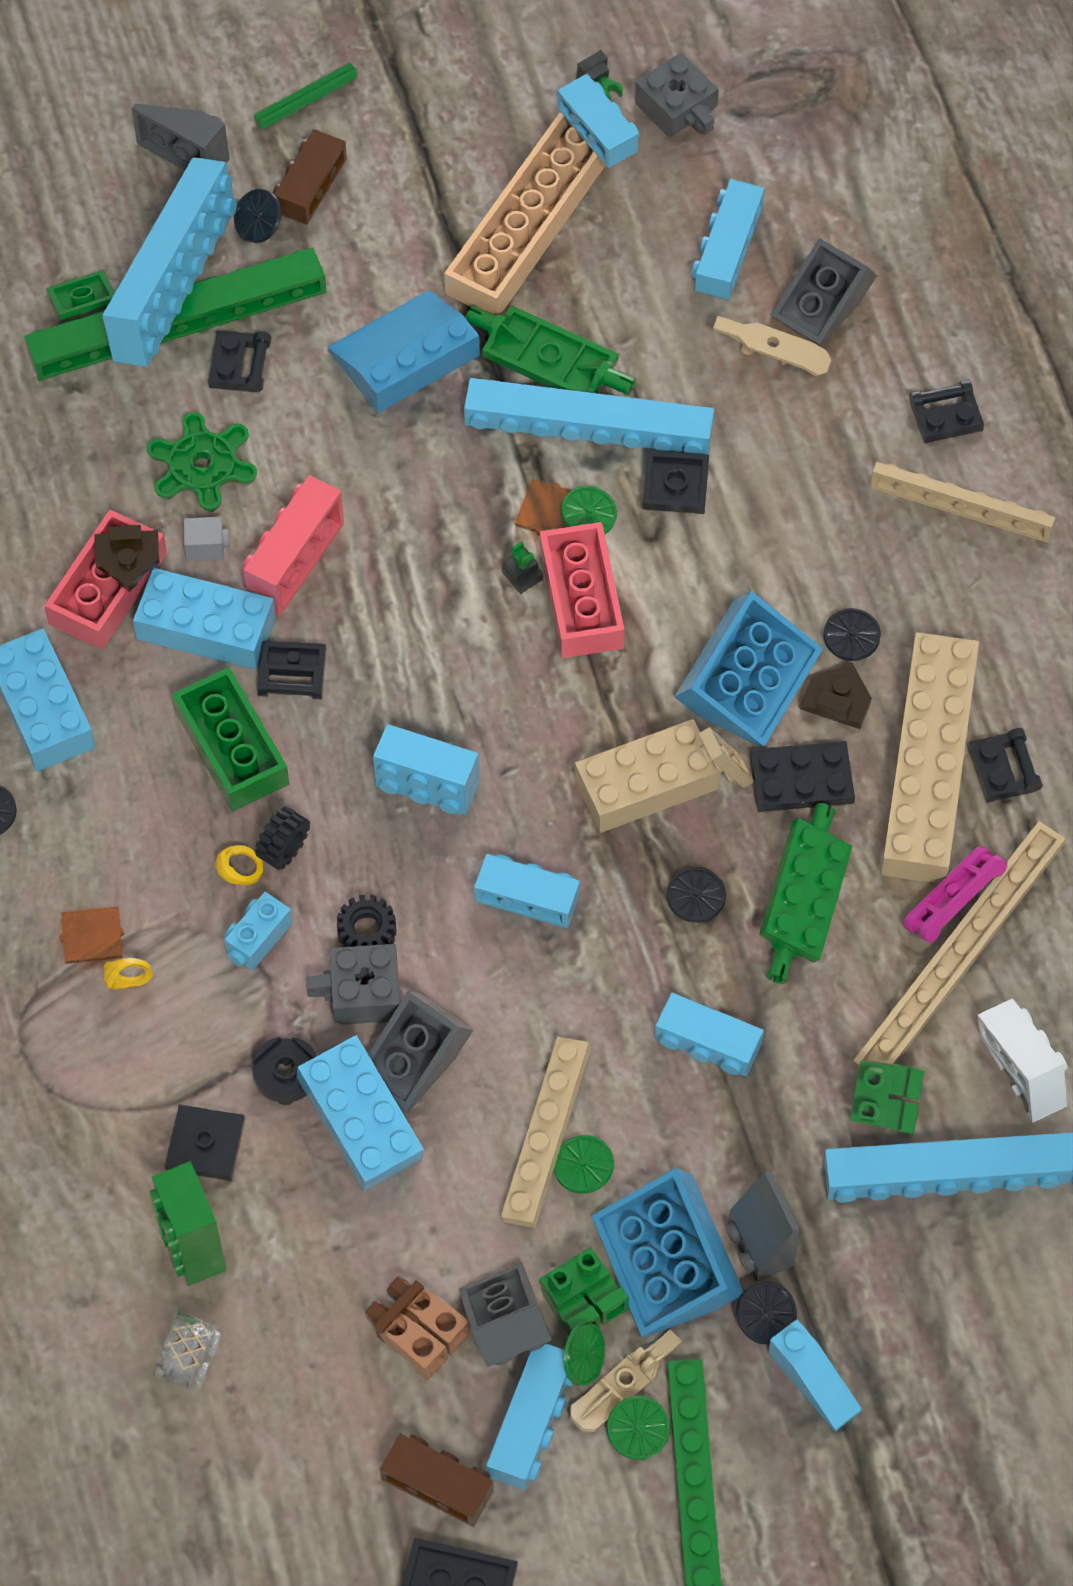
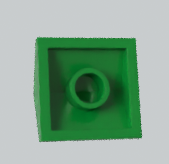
(80, 294)

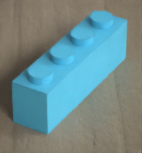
(728, 239)
(530, 1418)

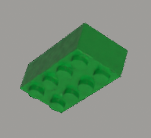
(230, 739)
(187, 1224)

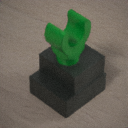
(598, 71)
(521, 568)

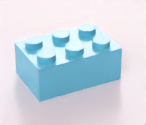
(426, 770)

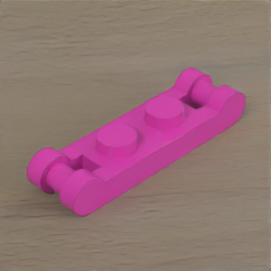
(954, 893)

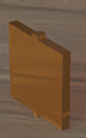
(542, 507)
(91, 935)

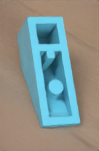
(813, 1374)

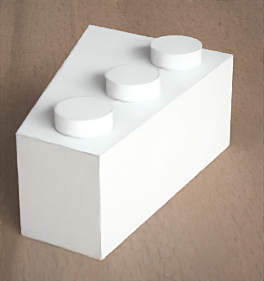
(1026, 1057)

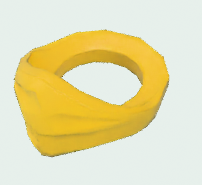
(228, 872)
(114, 980)

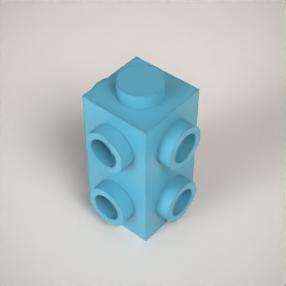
(257, 931)

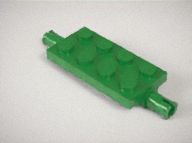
(548, 352)
(804, 892)

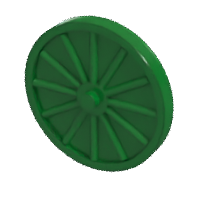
(588, 506)
(584, 1164)
(584, 1354)
(638, 1427)

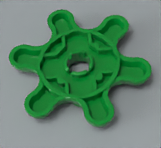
(202, 444)

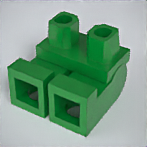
(872, 1097)
(583, 1292)

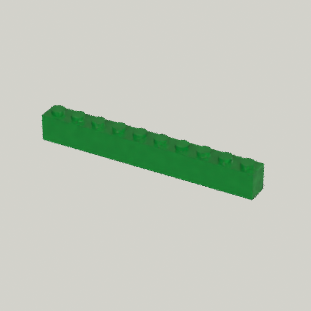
(208, 305)

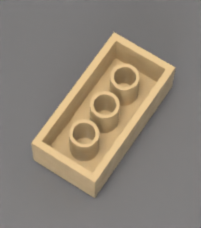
(645, 776)

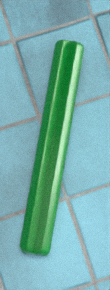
(305, 96)

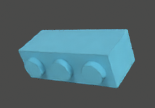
(598, 120)
(527, 890)
(708, 1035)

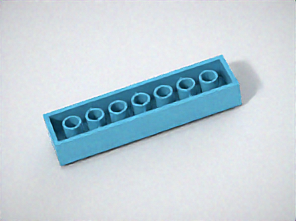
(169, 262)

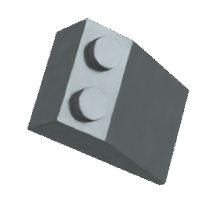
(180, 134)
(823, 292)
(417, 1048)
(764, 1229)
(505, 1315)

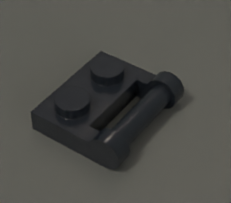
(230, 358)
(950, 419)
(292, 660)
(995, 770)

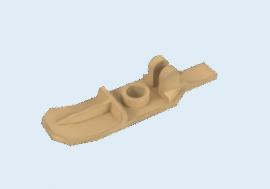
(788, 350)
(642, 1366)

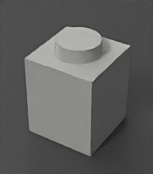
(205, 538)

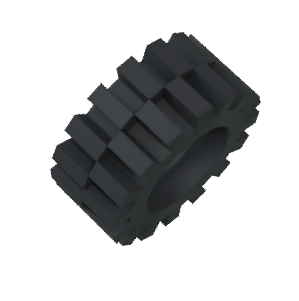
(282, 838)
(366, 909)

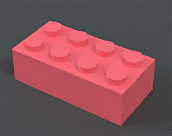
(294, 542)
(581, 590)
(92, 602)

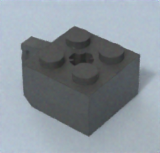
(677, 96)
(343, 983)

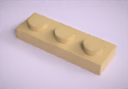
(724, 758)

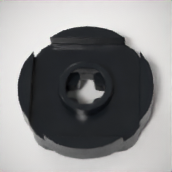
(266, 1071)

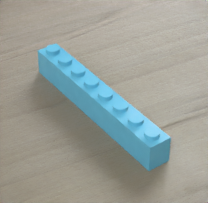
(588, 416)
(948, 1167)

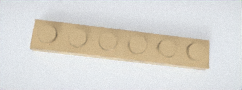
(962, 502)
(546, 1132)

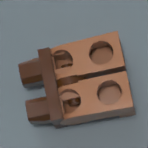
(418, 1326)

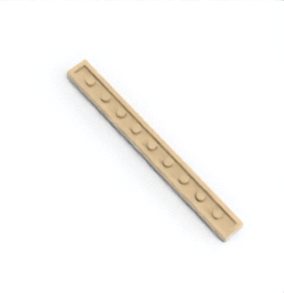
(962, 947)

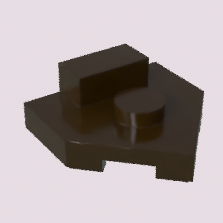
(127, 553)
(838, 696)

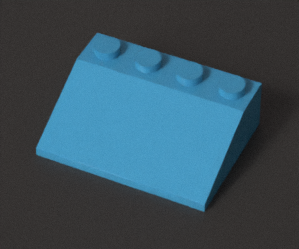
(406, 350)
(749, 670)
(667, 1253)

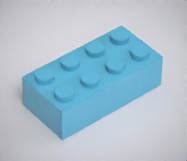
(204, 618)
(42, 701)
(360, 1113)

